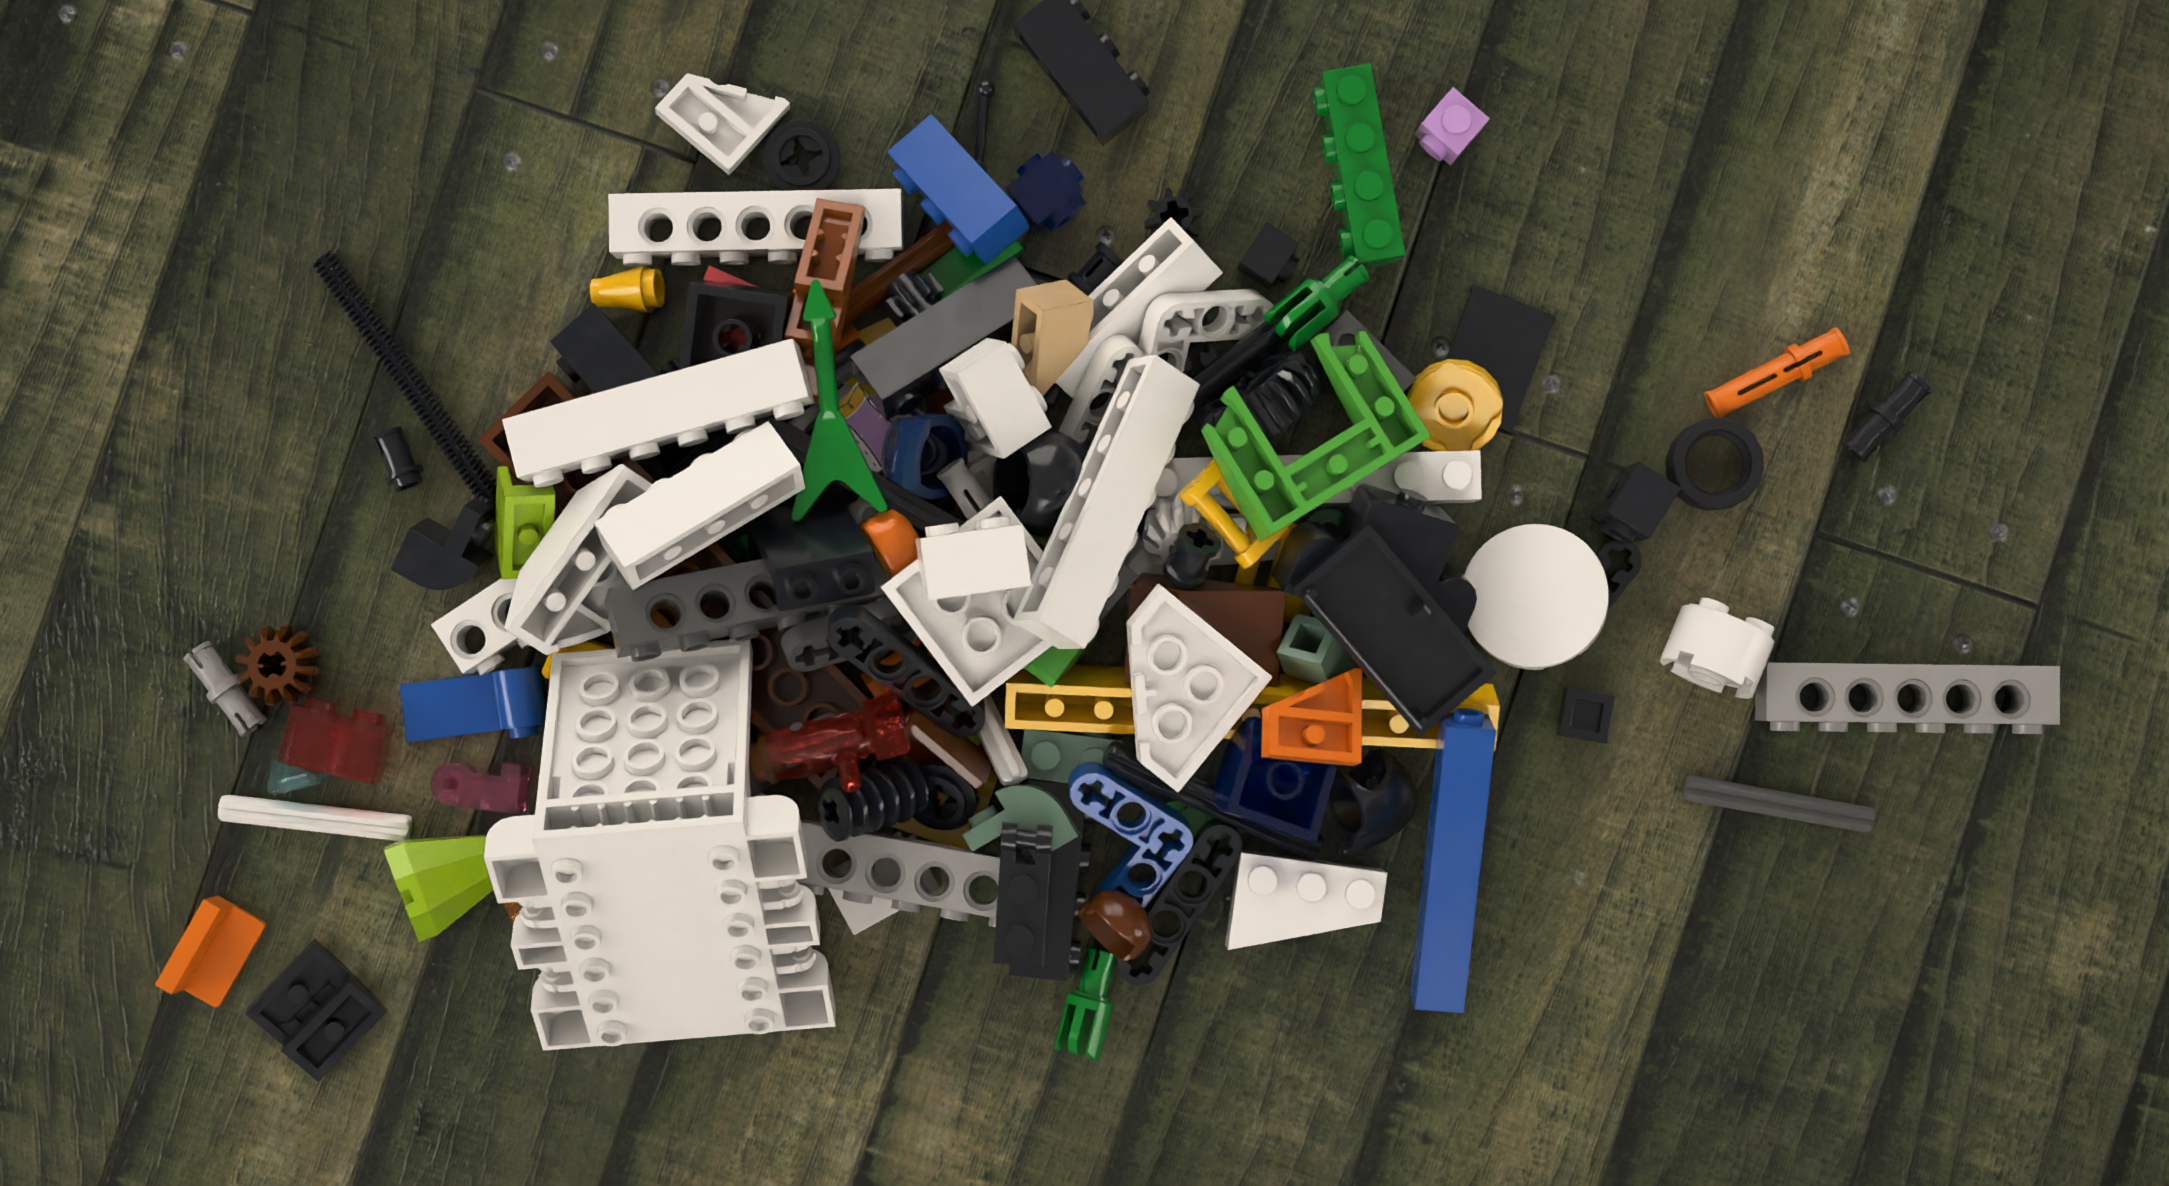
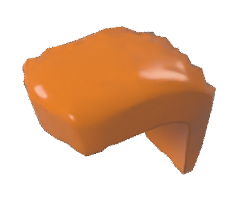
(891, 539)

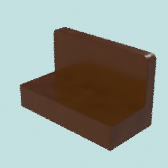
(934, 744)

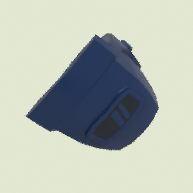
(919, 449)

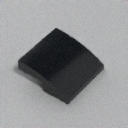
(316, 1010)

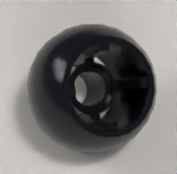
(1039, 479)

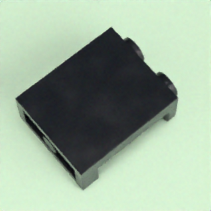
(813, 558)

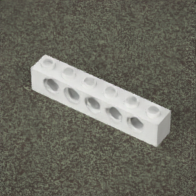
(635, 213)

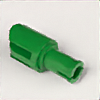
(1315, 303)
(1087, 1009)

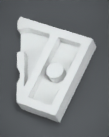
(720, 119)

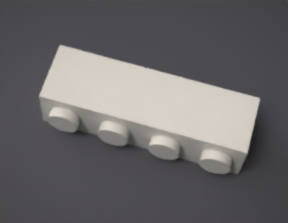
(1161, 265)
(700, 504)

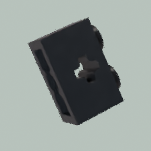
(1634, 504)

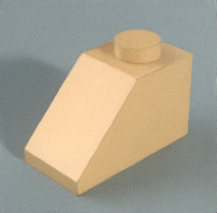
(1050, 330)

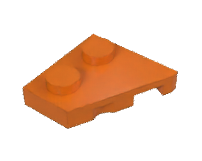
(1317, 723)

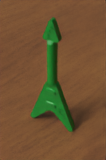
(832, 448)

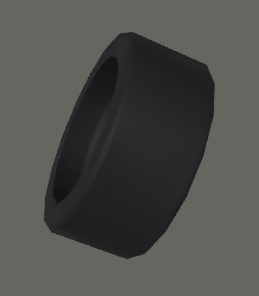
(1751, 461)

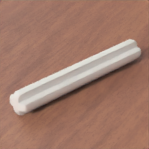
(315, 817)

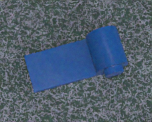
(475, 705)

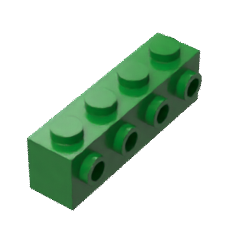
(1360, 166)

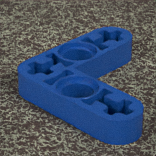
(1143, 832)

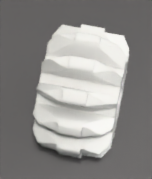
(1163, 525)

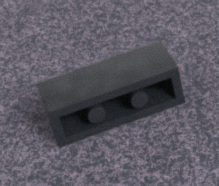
(1083, 66)

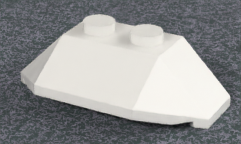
(569, 573)

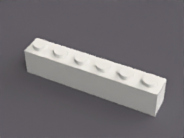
(659, 412)
(1107, 503)

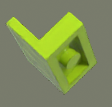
(521, 521)

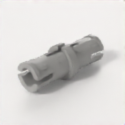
(224, 688)

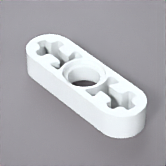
(1104, 367)

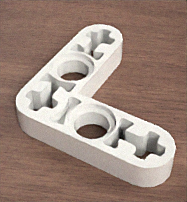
(1177, 333)

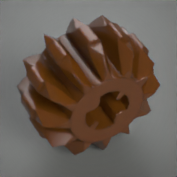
(260, 664)

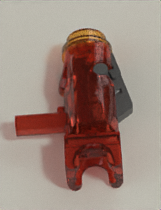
(832, 743)

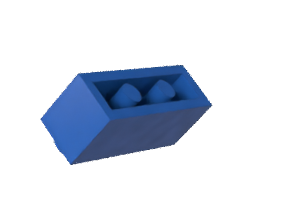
(956, 191)

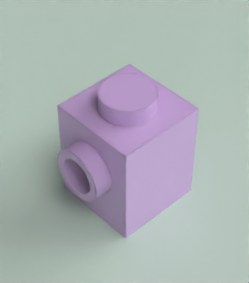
(1450, 127)

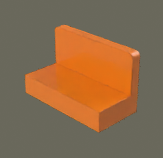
(212, 951)

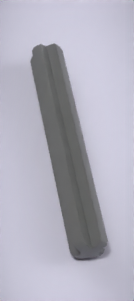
(1778, 803)

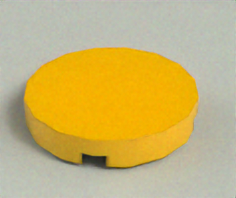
(1457, 405)

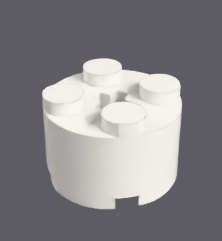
(1718, 648)

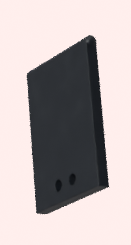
(1504, 341)

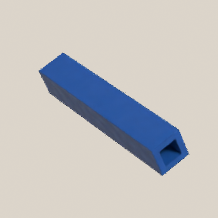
(1452, 861)

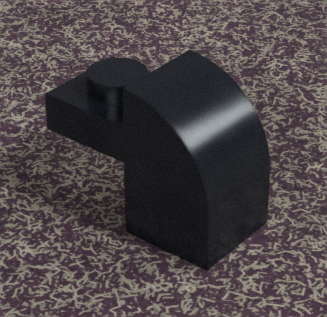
(447, 557)

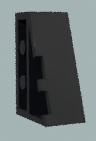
(607, 359)

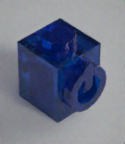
(1048, 191)

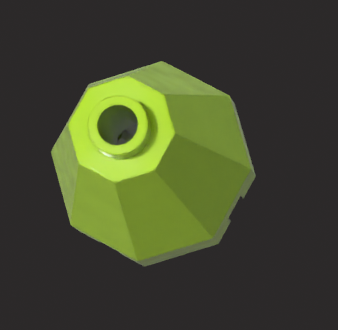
(439, 879)

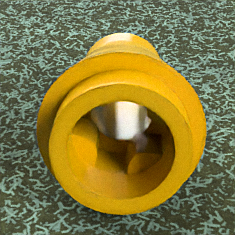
(632, 289)

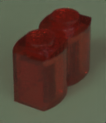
(336, 742)

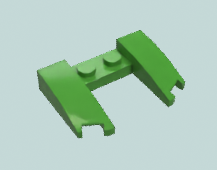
(1380, 433)

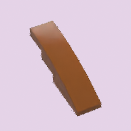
(831, 258)

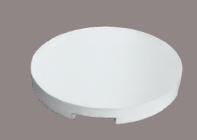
(1537, 596)

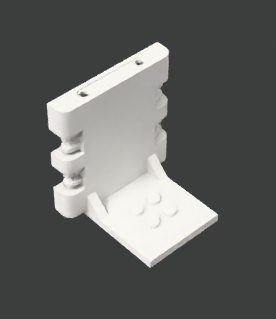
(650, 869)

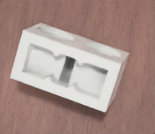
(488, 613)

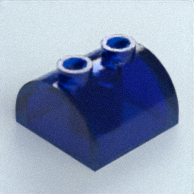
(1272, 791)

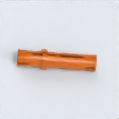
(1826, 349)

